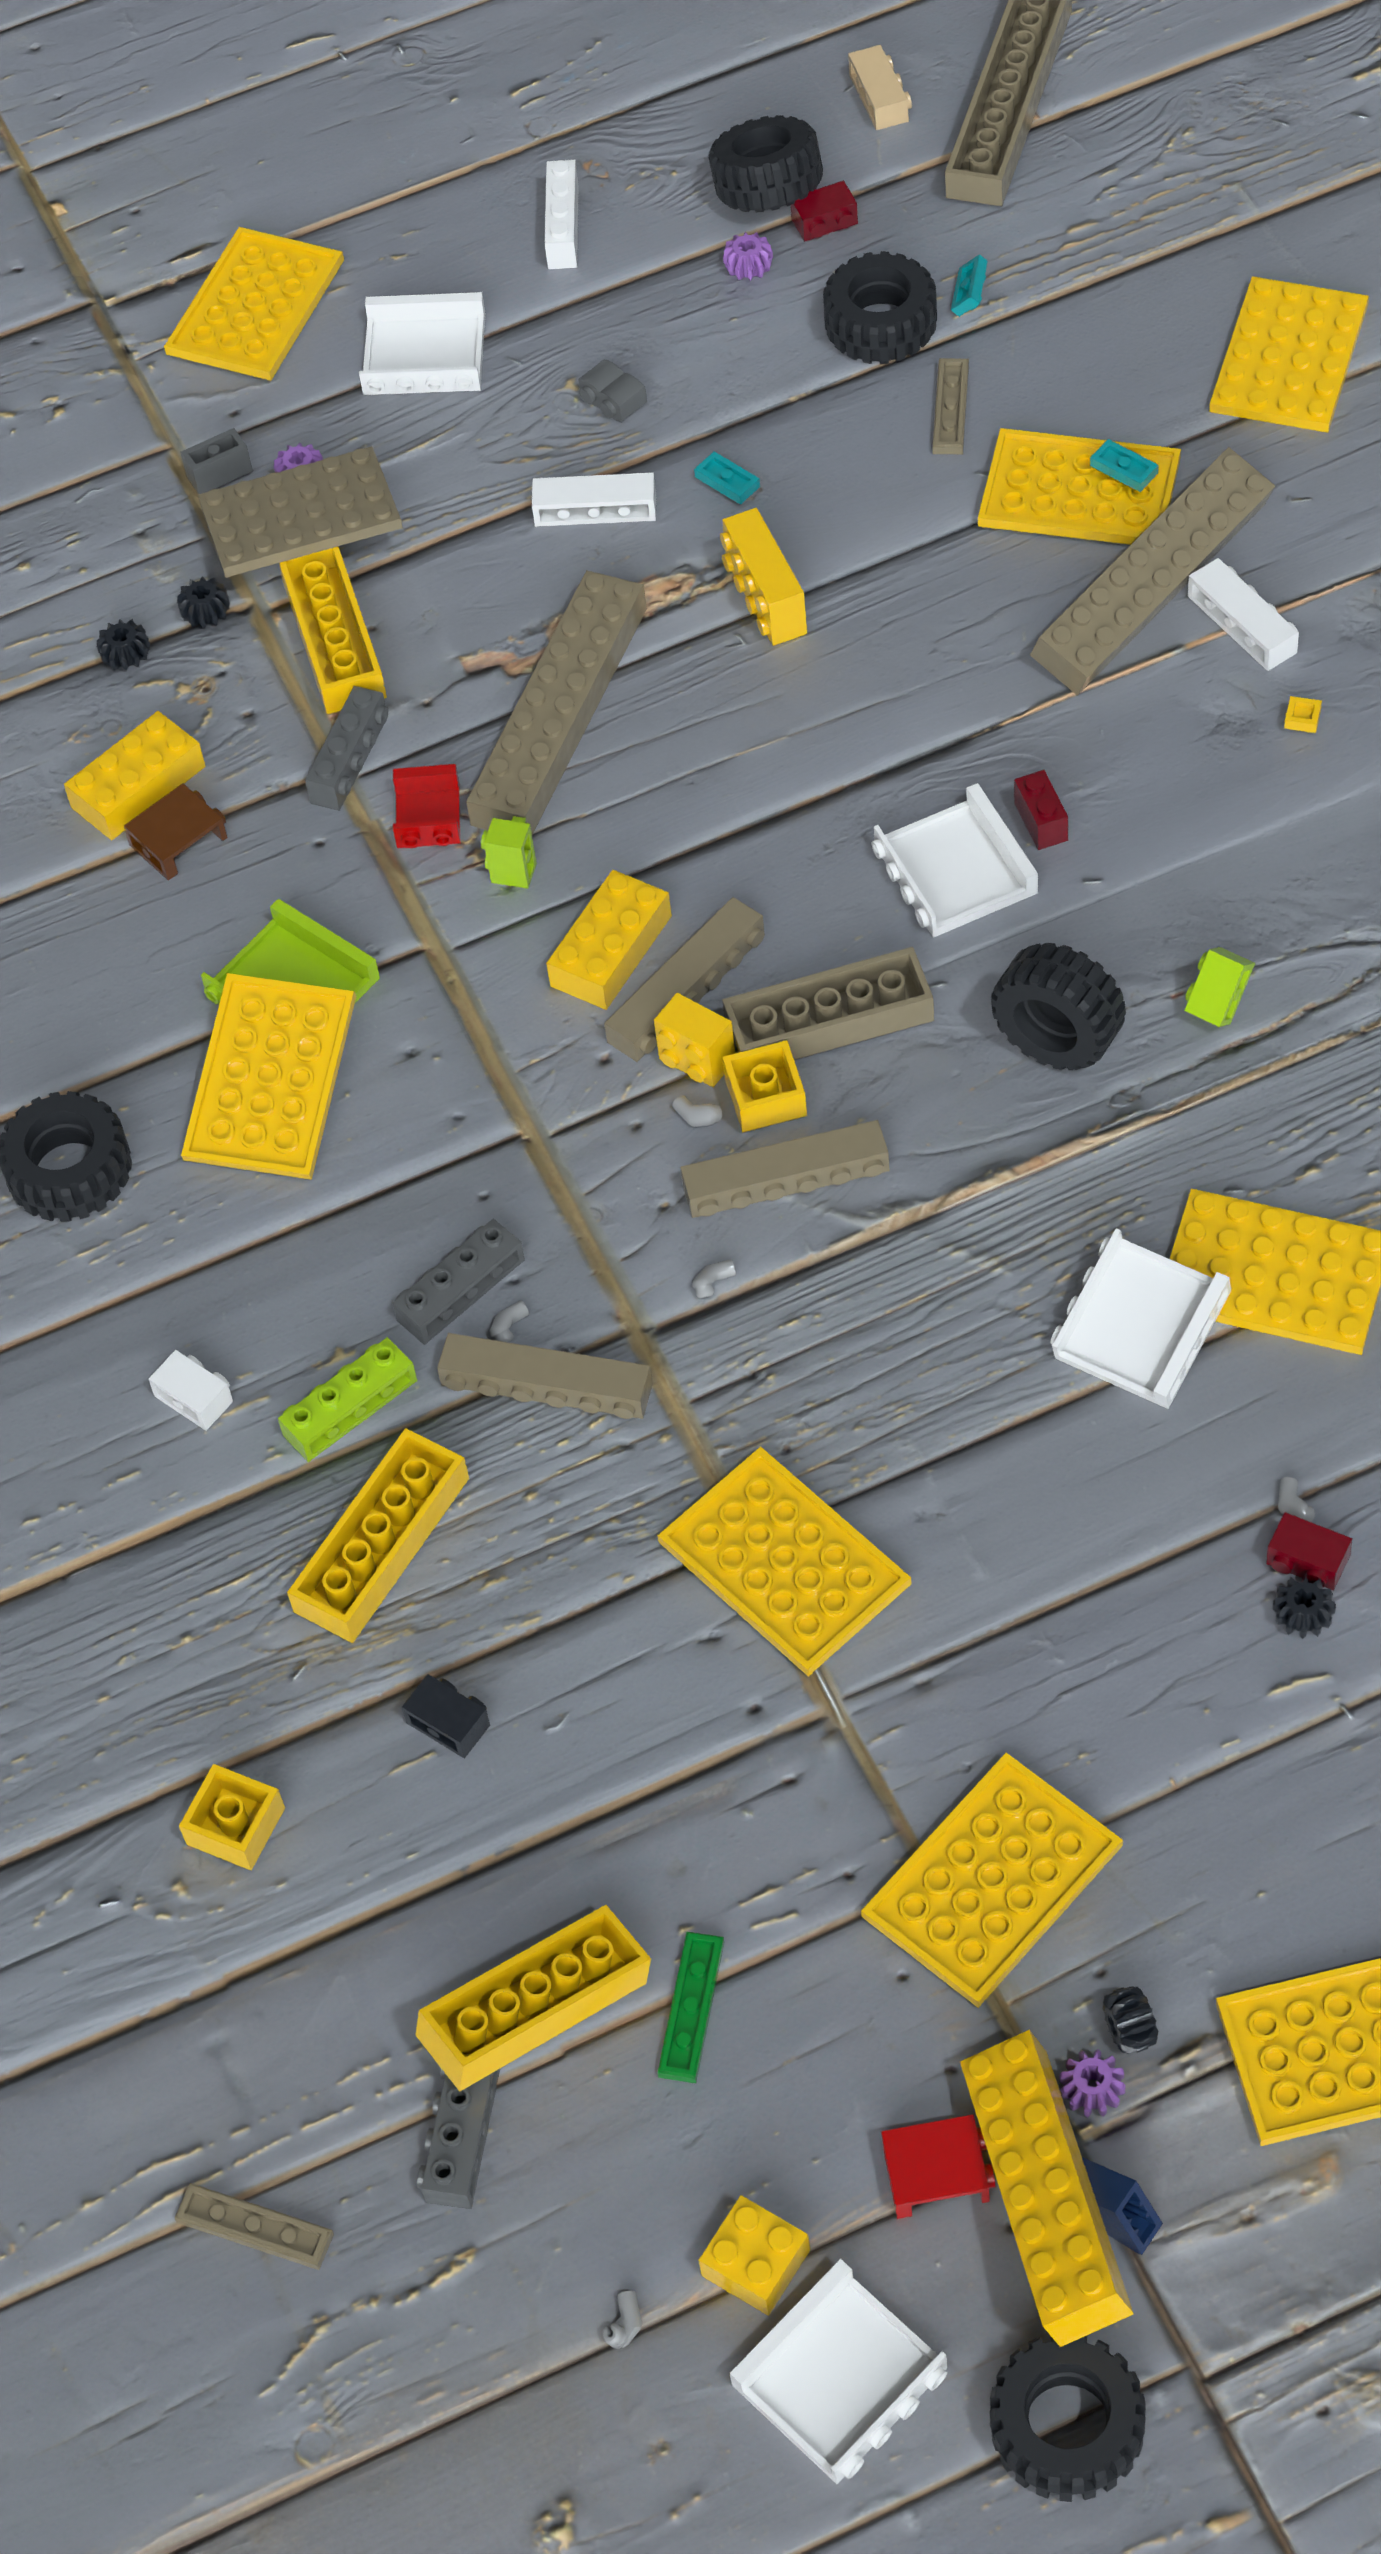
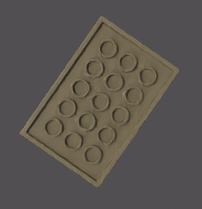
(299, 511)

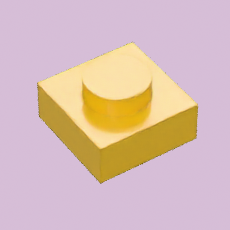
(1303, 714)

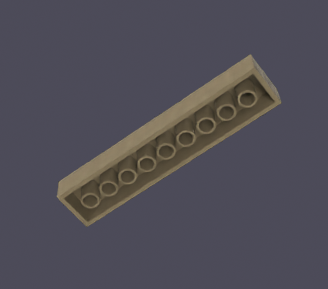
(1006, 100)
(1152, 571)
(558, 701)

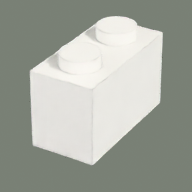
(191, 1389)

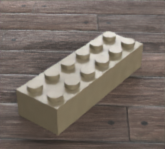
(834, 1006)

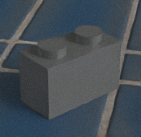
(216, 461)

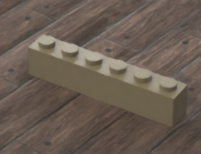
(690, 972)
(785, 1169)
(545, 1376)

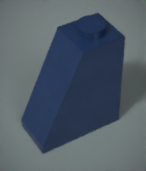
(1123, 2207)

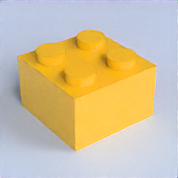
(693, 1039)
(765, 1086)
(232, 1817)
(754, 2255)

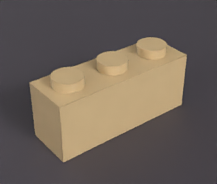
(879, 87)

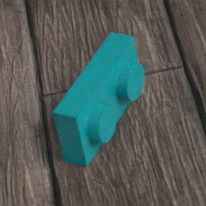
(969, 285)
(1124, 465)
(727, 477)

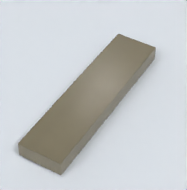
(950, 406)
(254, 2226)

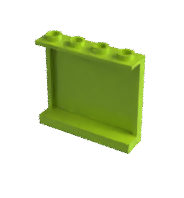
(298, 952)

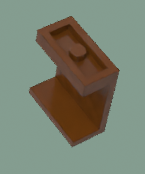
(172, 827)

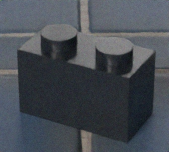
(446, 1715)

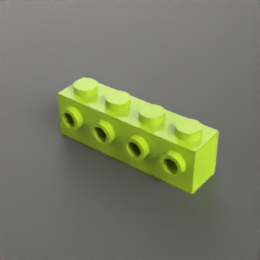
(347, 1399)

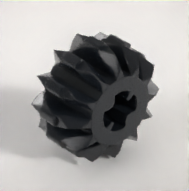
(203, 602)
(123, 644)
(1304, 1606)
(1130, 2020)

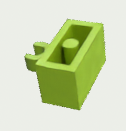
(509, 852)
(1218, 986)

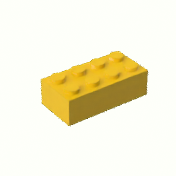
(763, 577)
(134, 774)
(609, 939)

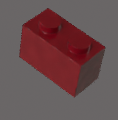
(825, 211)
(1041, 809)
(1308, 1549)

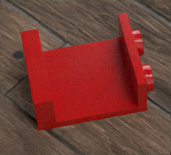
(427, 806)
(936, 2162)

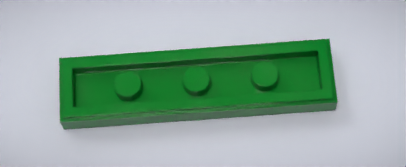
(691, 2007)

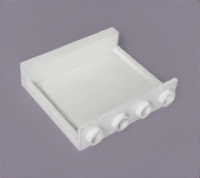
(423, 343)
(957, 864)
(1139, 1320)
(838, 2373)

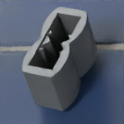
(612, 390)

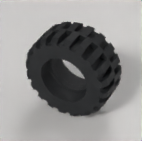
(766, 163)
(873, 281)
(1058, 1006)
(60, 1122)
(1055, 2468)

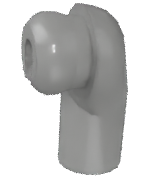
(697, 1114)
(710, 1274)
(506, 1318)
(1291, 1503)
(628, 2324)

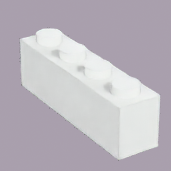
(561, 214)
(594, 499)
(1243, 614)

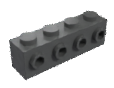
(346, 748)
(458, 1281)
(457, 2142)

